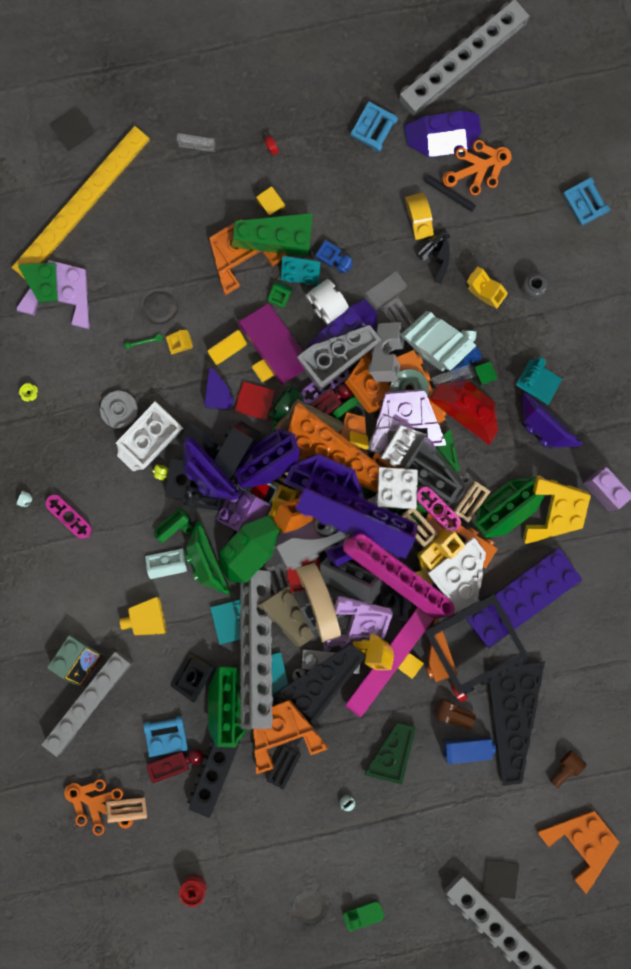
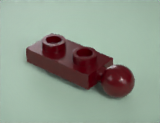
(330, 400)
(173, 765)

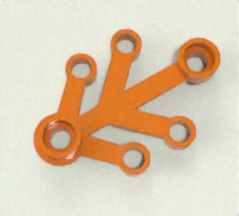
(480, 166)
(94, 803)

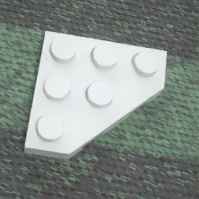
(461, 576)

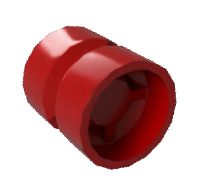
(193, 890)

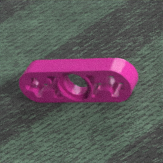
(62, 503)
(443, 522)

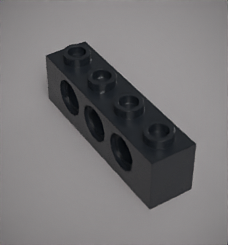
(203, 805)

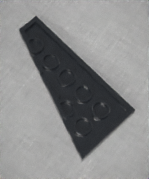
(319, 686)
(514, 710)

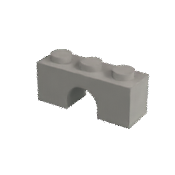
(384, 366)

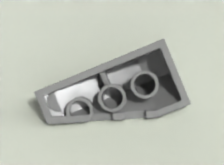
(329, 359)

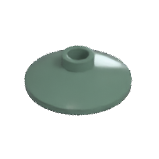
(410, 377)

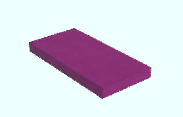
(273, 343)

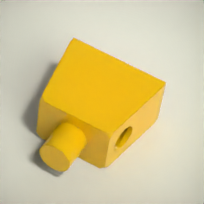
(145, 618)

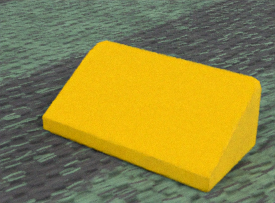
(227, 347)

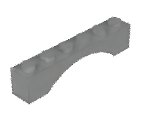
(298, 550)
(87, 703)

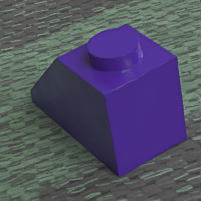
(217, 394)

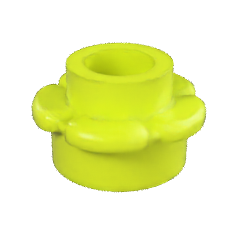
(28, 387)
(160, 472)

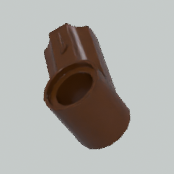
(451, 713)

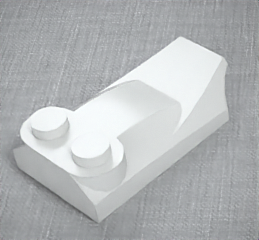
(147, 437)

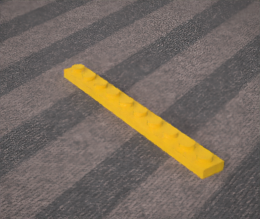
(84, 199)

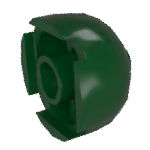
(285, 402)

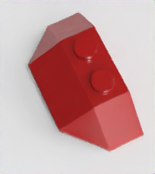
(468, 407)

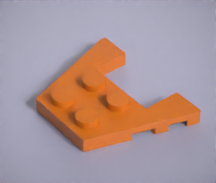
(229, 257)
(364, 386)
(286, 726)
(590, 839)

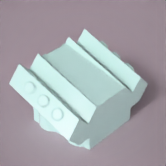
(437, 341)

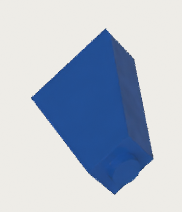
(468, 749)

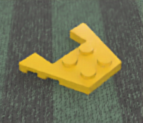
(565, 511)

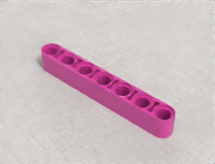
(398, 576)
(401, 645)

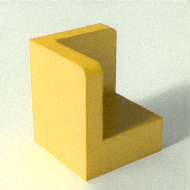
(270, 201)

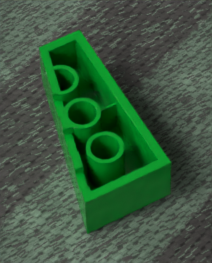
(274, 234)

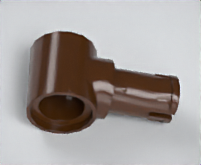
(570, 765)

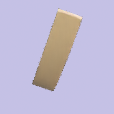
(320, 601)

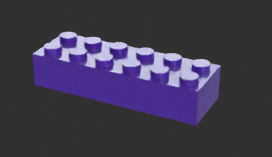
(357, 516)
(525, 596)

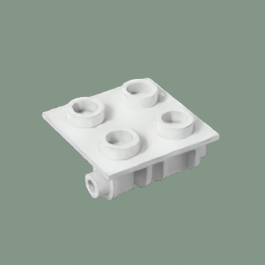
(402, 446)
(397, 488)

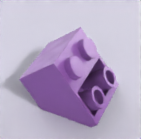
(241, 511)

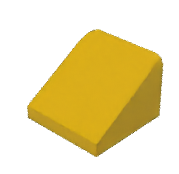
(179, 341)
(263, 371)
(358, 440)
(410, 665)

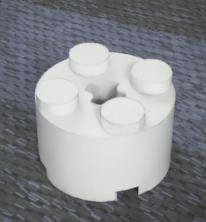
(327, 301)

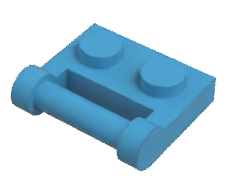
(368, 123)
(581, 204)
(167, 742)

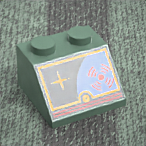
(76, 661)

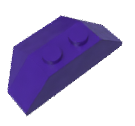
(443, 133)
(354, 318)
(545, 425)
(268, 459)
(325, 470)
(206, 472)

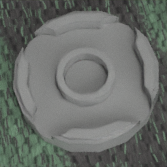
(119, 409)

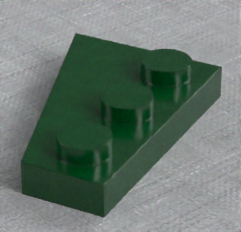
(393, 755)

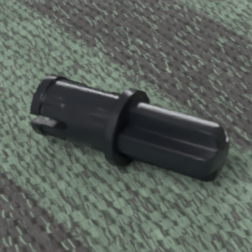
(433, 245)

